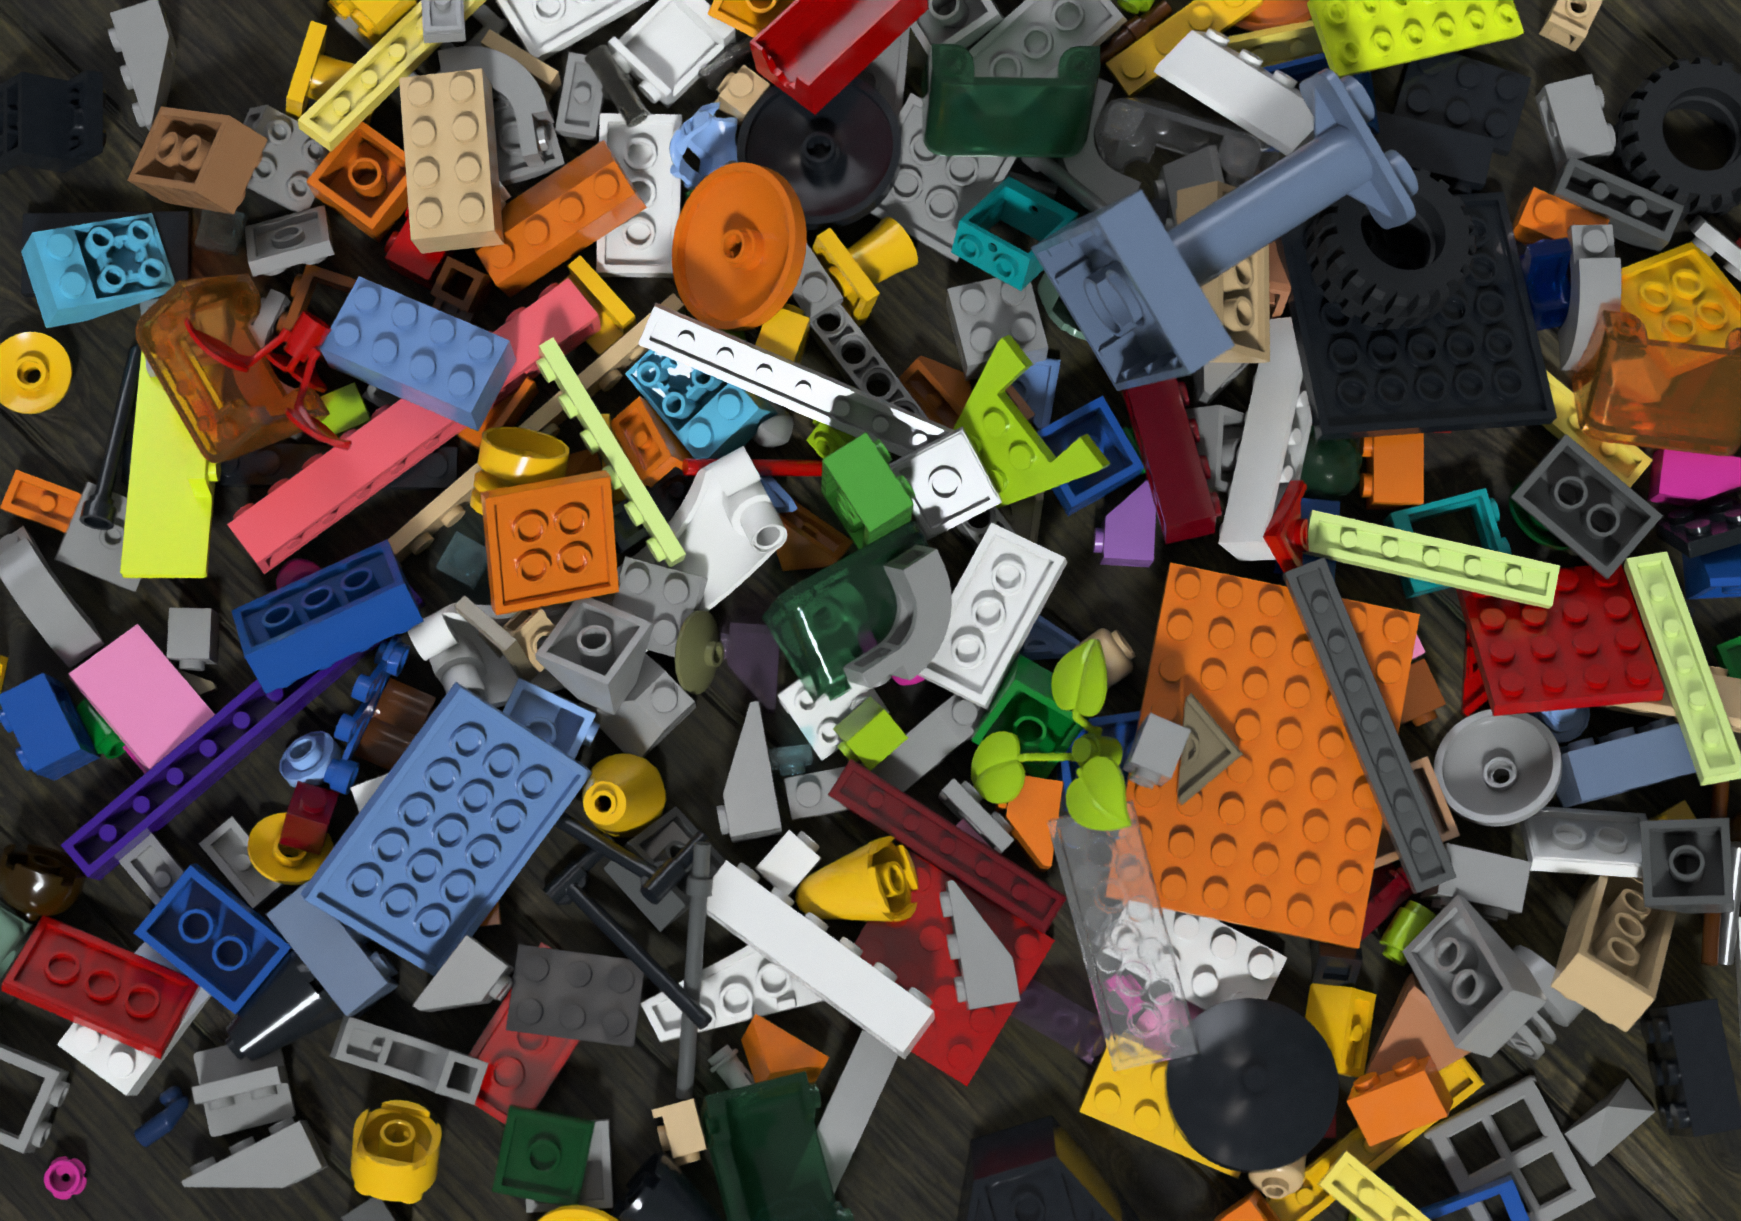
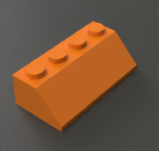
(560, 218)

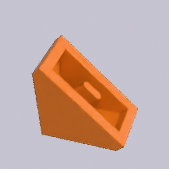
(777, 1053)

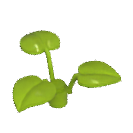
(1099, 793)

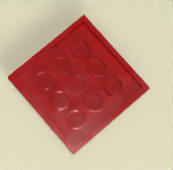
(1565, 656)
(920, 958)

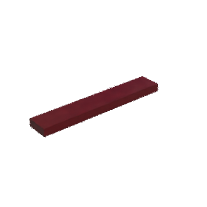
(947, 846)

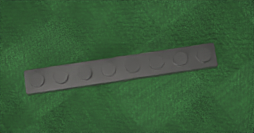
(1369, 726)

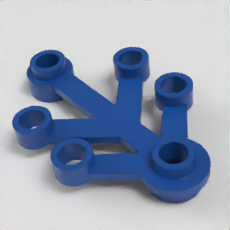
(390, 661)

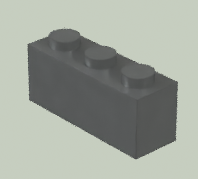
(1635, 212)

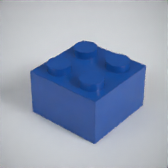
(1104, 429)
(46, 727)

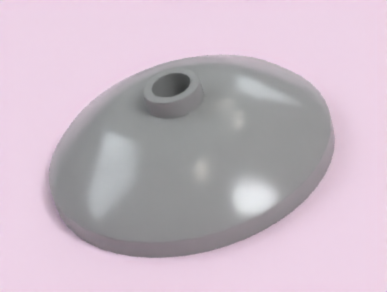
(1496, 746)

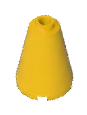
(623, 795)
(862, 885)

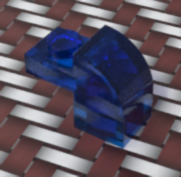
(1546, 281)

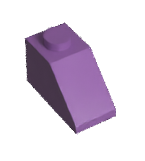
(1128, 531)

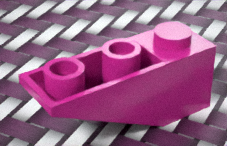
(1692, 478)

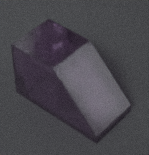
(753, 661)

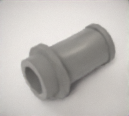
(730, 1068)

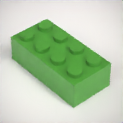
(866, 491)

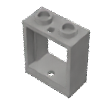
(50, 1095)

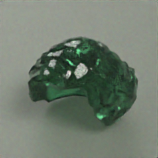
(1330, 467)

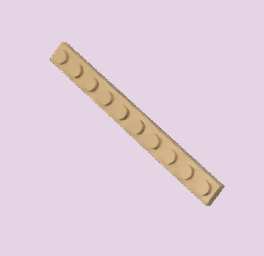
(449, 505)

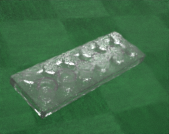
(1124, 942)

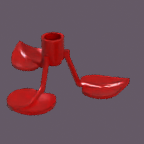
(302, 343)

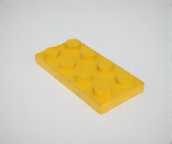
(1137, 1104)

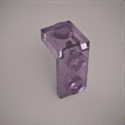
(1061, 1021)

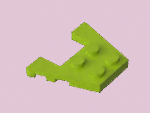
(1006, 440)

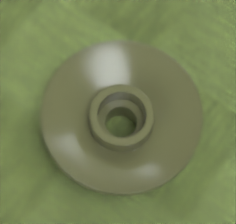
(698, 652)

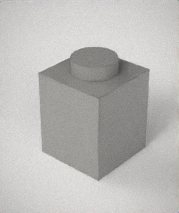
(193, 637)

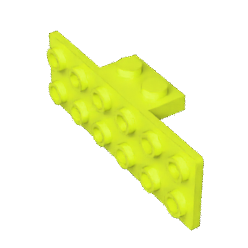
(1387, 33)
(167, 492)

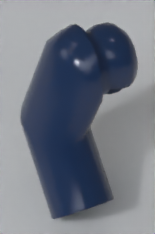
(164, 1121)

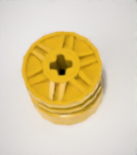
(516, 458)

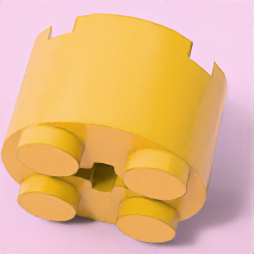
(395, 1152)

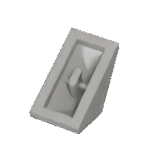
(1609, 1122)

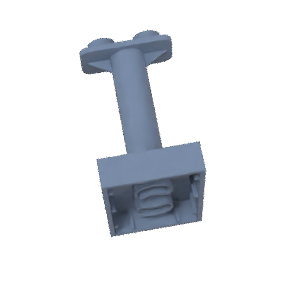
(1141, 285)

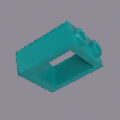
(1013, 205)
(1485, 516)

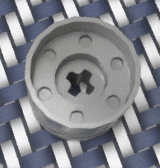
(1555, 1009)

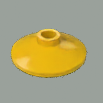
(27, 353)
(269, 858)

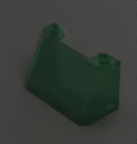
(1007, 114)
(839, 613)
(770, 1152)

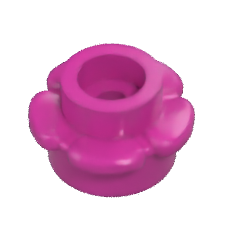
(54, 1182)

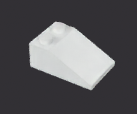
(117, 1062)

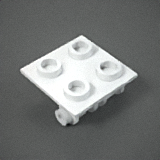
(819, 718)

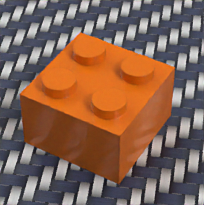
(364, 181)

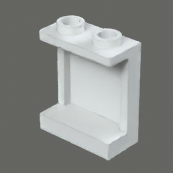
(671, 47)

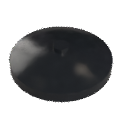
(834, 160)
(1255, 1088)

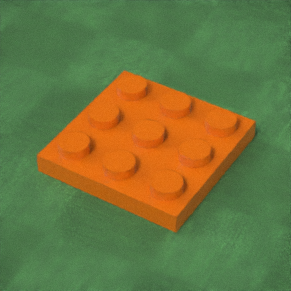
(550, 542)

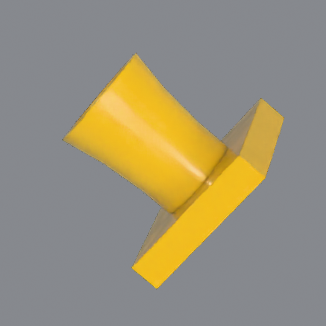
(314, 73)
(864, 264)

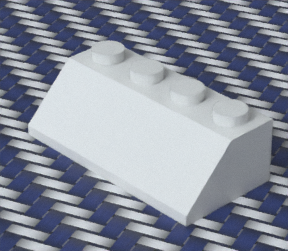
(1240, 89)

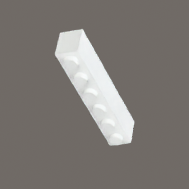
(1270, 447)
(818, 960)

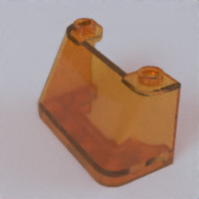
(1658, 390)
(220, 406)

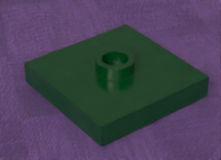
(543, 1156)

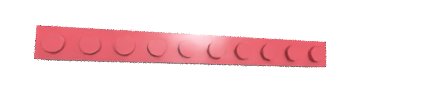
(396, 439)

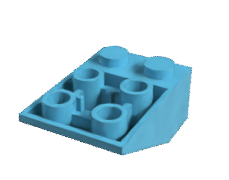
(96, 268)
(699, 408)

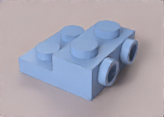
(552, 717)

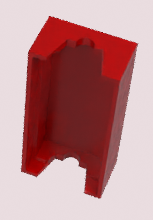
(825, 44)

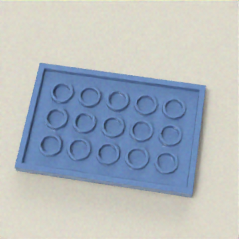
(446, 831)

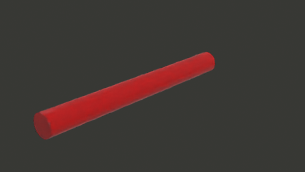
(765, 467)

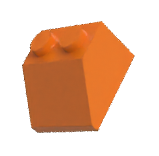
(1029, 817)

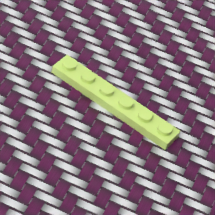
(600, 439)
(1432, 559)
(1684, 668)

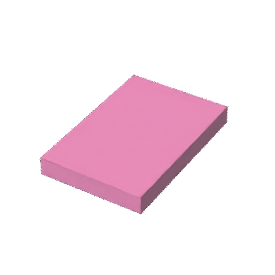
(141, 696)

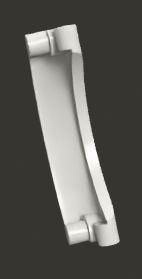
(722, 526)

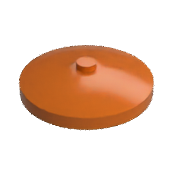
(739, 247)

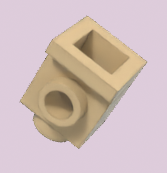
(1567, 26)
(740, 93)
(527, 628)
(681, 1131)

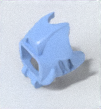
(709, 138)

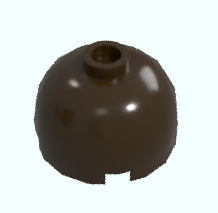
(39, 881)

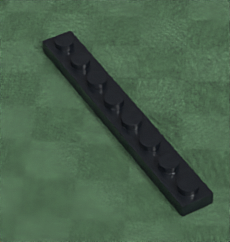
(283, 461)

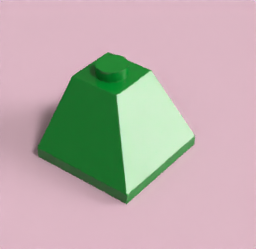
(1029, 710)

